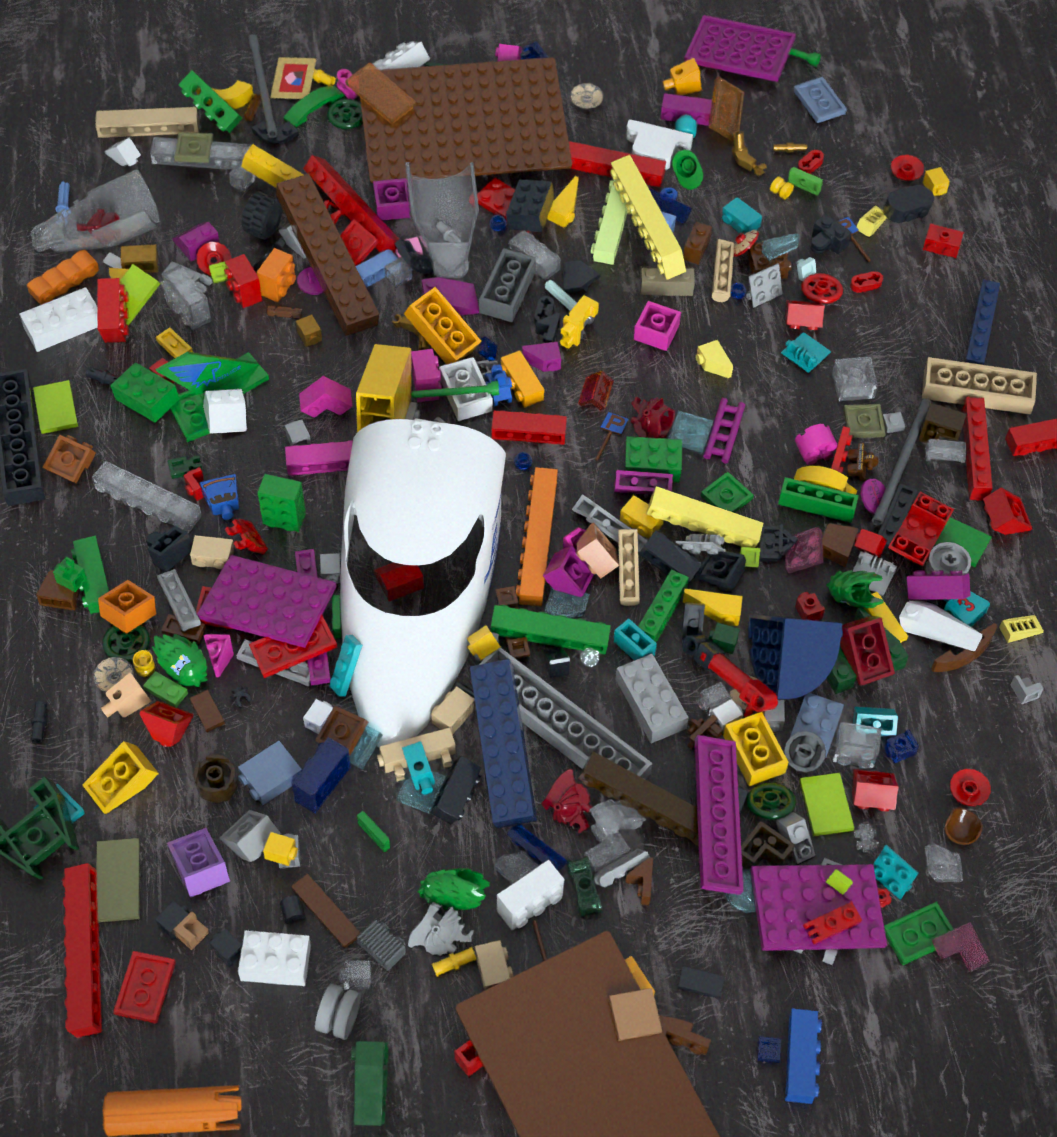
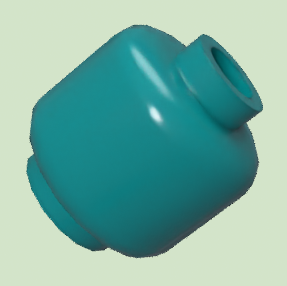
(687, 125)

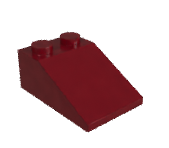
(867, 649)

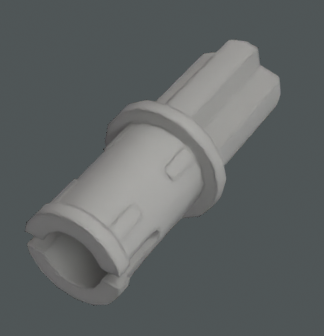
(448, 234)

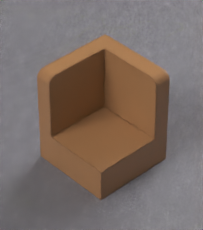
(190, 931)

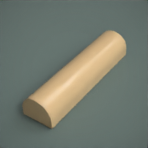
(722, 270)
(628, 567)

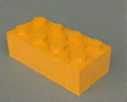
(442, 327)

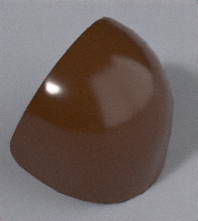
(963, 826)

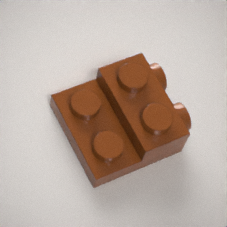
(69, 458)

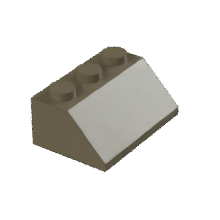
(656, 284)

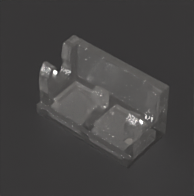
(946, 450)

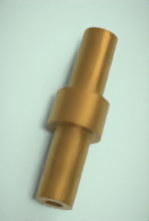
(789, 147)

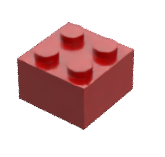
(242, 281)

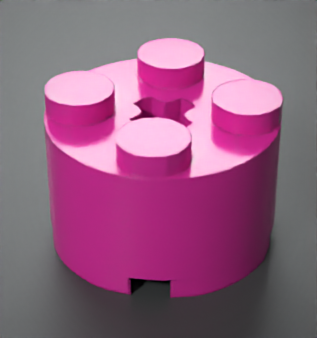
(816, 444)

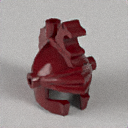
(98, 220)
(651, 418)
(569, 800)

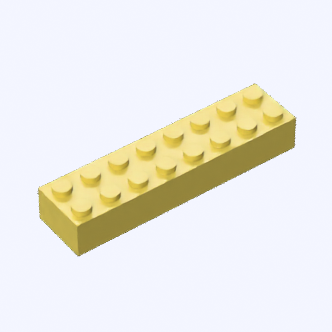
(647, 217)

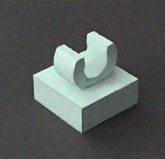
(805, 268)

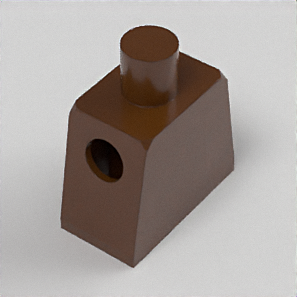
(838, 543)
(55, 595)

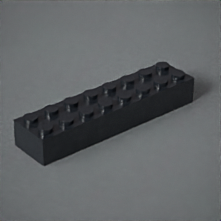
(19, 440)

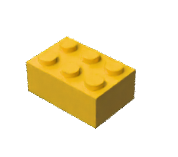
(756, 749)

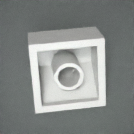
(225, 411)

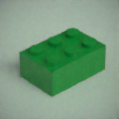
(145, 392)
(654, 456)
(281, 503)

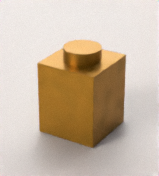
(309, 330)

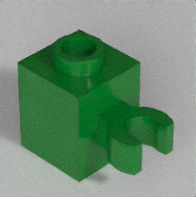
(69, 574)

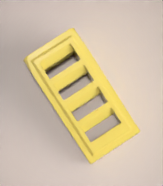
(870, 221)
(1010, 636)

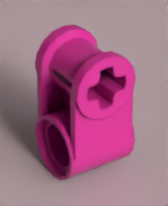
(343, 75)

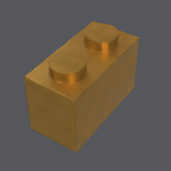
(142, 256)

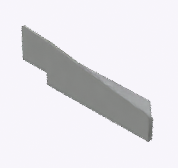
(605, 521)

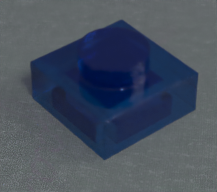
(487, 349)
(769, 1049)

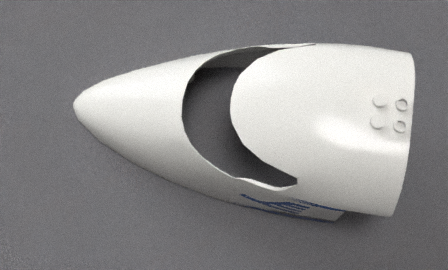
(415, 503)

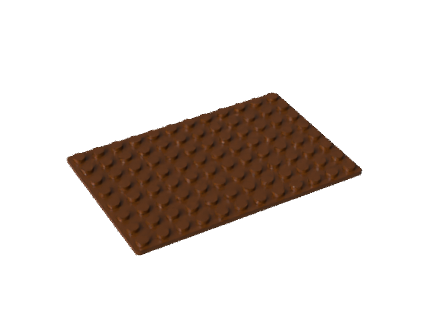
(475, 113)
(558, 1055)

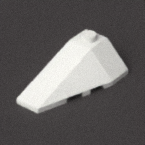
(936, 624)

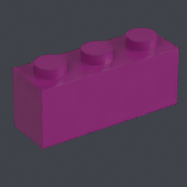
(676, 106)
(641, 482)
(938, 585)

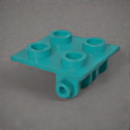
(805, 352)
(894, 872)

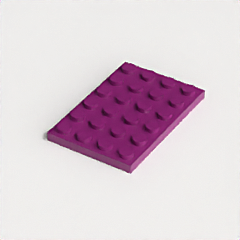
(740, 48)
(267, 601)
(797, 894)

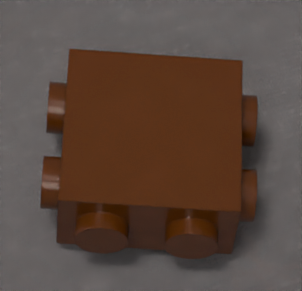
(759, 262)

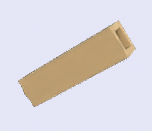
(436, 745)

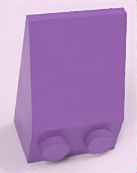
(198, 862)

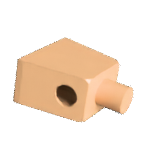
(125, 697)

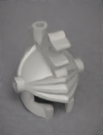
(439, 932)

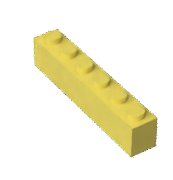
(704, 518)

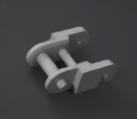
(486, 364)

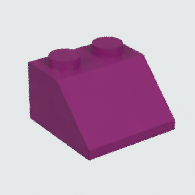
(194, 238)
(568, 572)

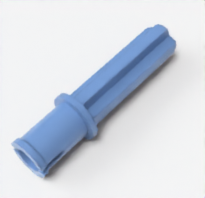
(63, 197)

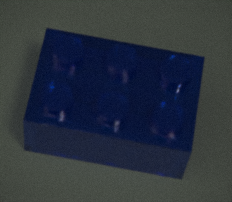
(321, 775)

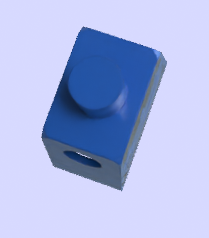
(221, 495)

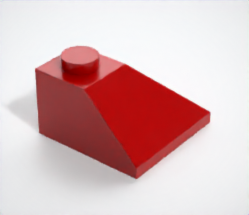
(165, 722)

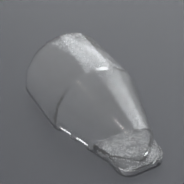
(125, 196)
(445, 200)

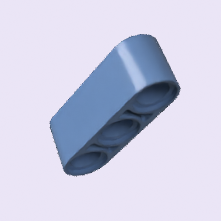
(374, 268)

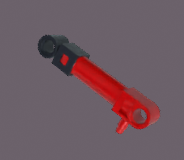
(711, 657)

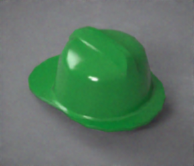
(687, 169)

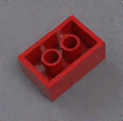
(112, 310)

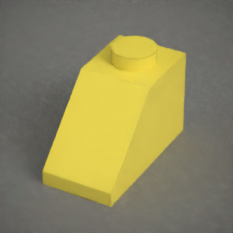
(714, 359)

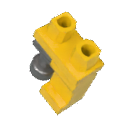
(573, 325)

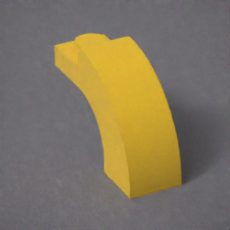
(235, 96)
(824, 477)

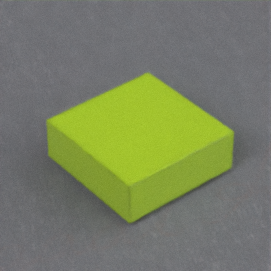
(217, 272)
(751, 555)
(839, 881)

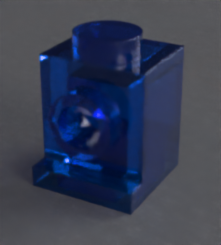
(907, 749)

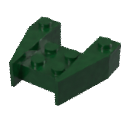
(842, 675)
(40, 830)
(370, 1082)

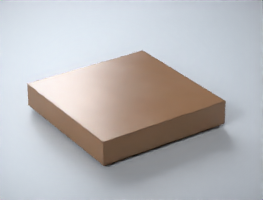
(635, 1014)

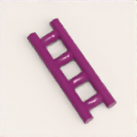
(719, 421)

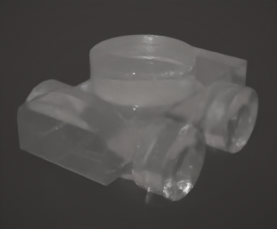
(866, 835)

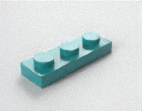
(345, 665)

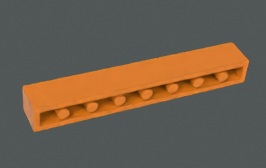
(538, 536)

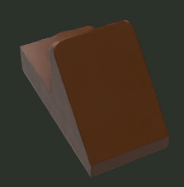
(643, 877)

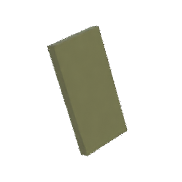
(118, 879)

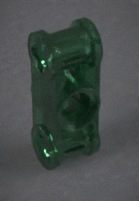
(587, 899)

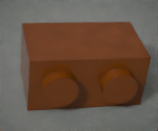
(697, 243)

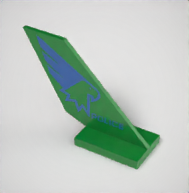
(213, 373)

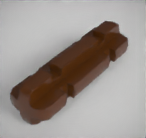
(253, 107)
(284, 312)

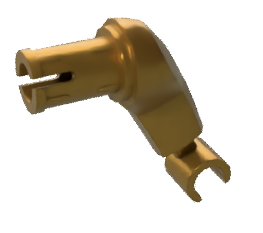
(742, 157)
(407, 325)

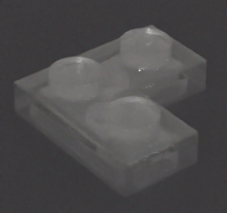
(608, 851)

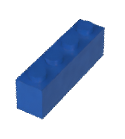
(802, 1056)

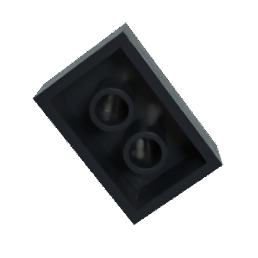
(530, 205)

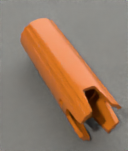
(170, 1110)

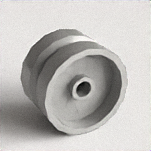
(948, 557)
(338, 1011)

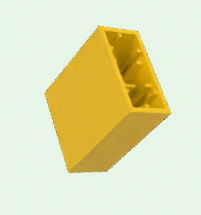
(384, 386)

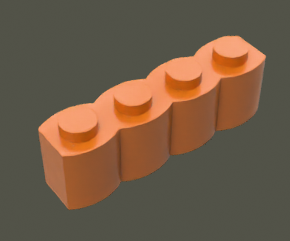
(63, 277)

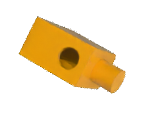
(684, 78)

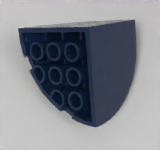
(792, 653)

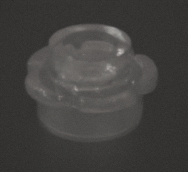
(590, 661)

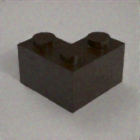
(943, 423)
(765, 844)

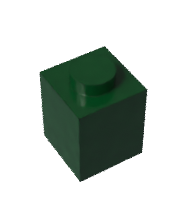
(725, 637)

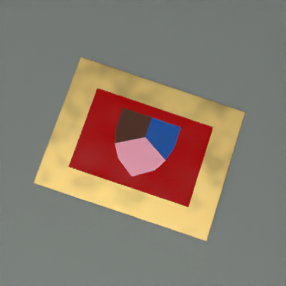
(293, 78)

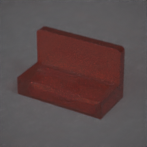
(596, 390)

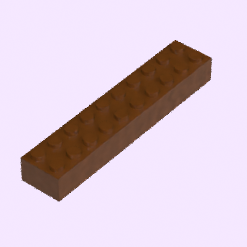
(327, 254)

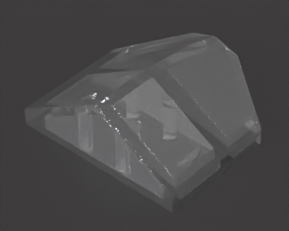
(943, 864)
(515, 866)

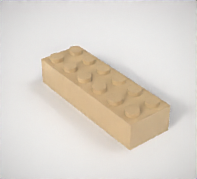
(999, 387)

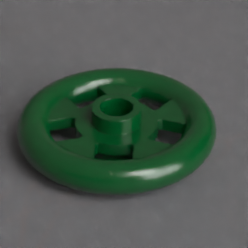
(345, 113)
(111, 634)
(771, 801)

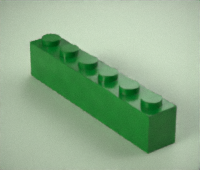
(550, 629)

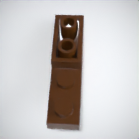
(679, 1033)

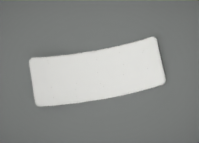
(113, 261)

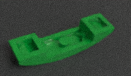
(298, 113)

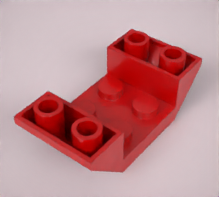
(921, 528)

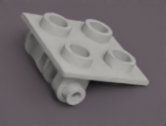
(765, 285)
(696, 543)
(882, 567)

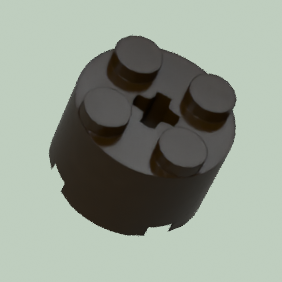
(215, 778)

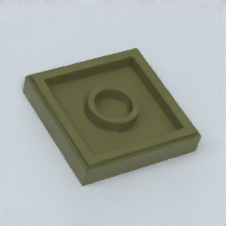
(193, 147)
(864, 420)

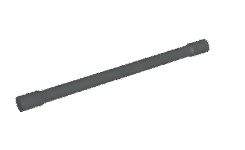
(270, 124)
(882, 509)

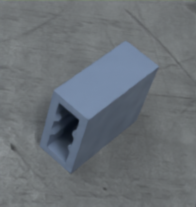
(269, 773)

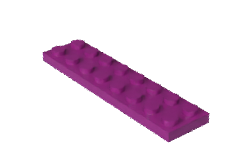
(718, 815)

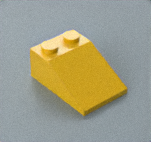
(120, 777)

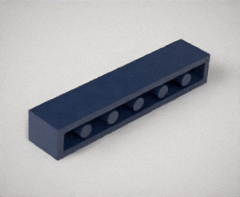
(982, 322)

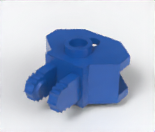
(505, 384)

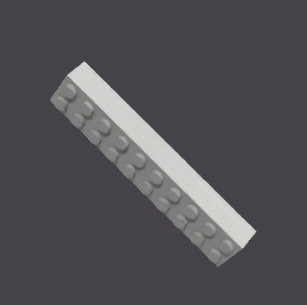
(566, 724)

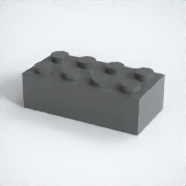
(507, 285)

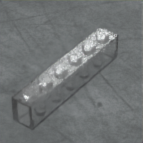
(222, 154)
(146, 496)

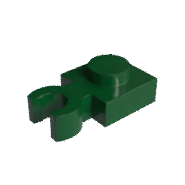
(181, 466)

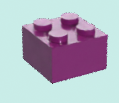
(391, 199)

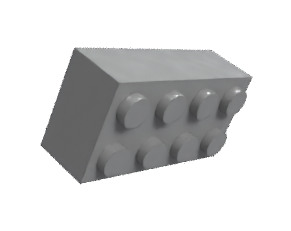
(651, 698)

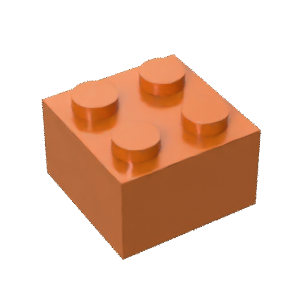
(276, 275)
(127, 606)

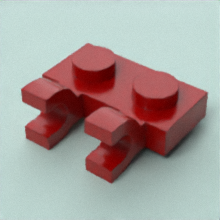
(249, 534)

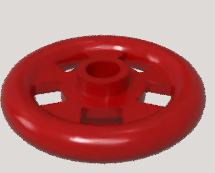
(822, 287)

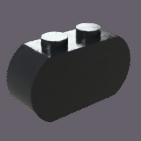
(908, 204)

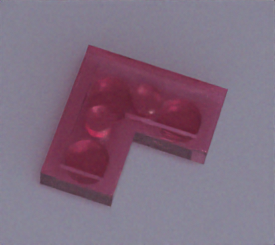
(964, 941)

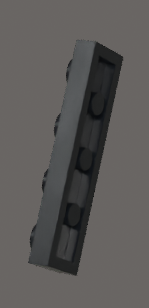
(897, 512)

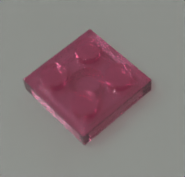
(806, 551)

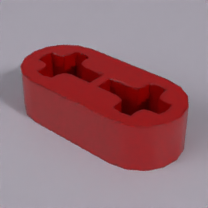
(808, 160)
(869, 282)

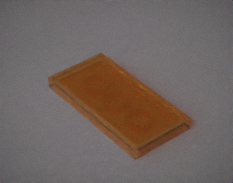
(380, 93)
(726, 108)

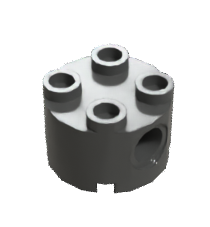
(805, 751)

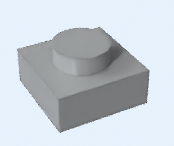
(893, 422)

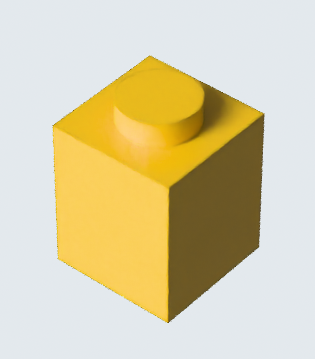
(936, 181)
(482, 643)
(280, 849)

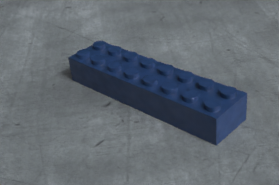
(503, 744)

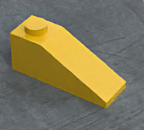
(564, 205)
(718, 606)

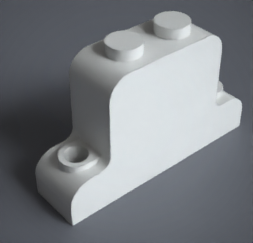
(657, 141)

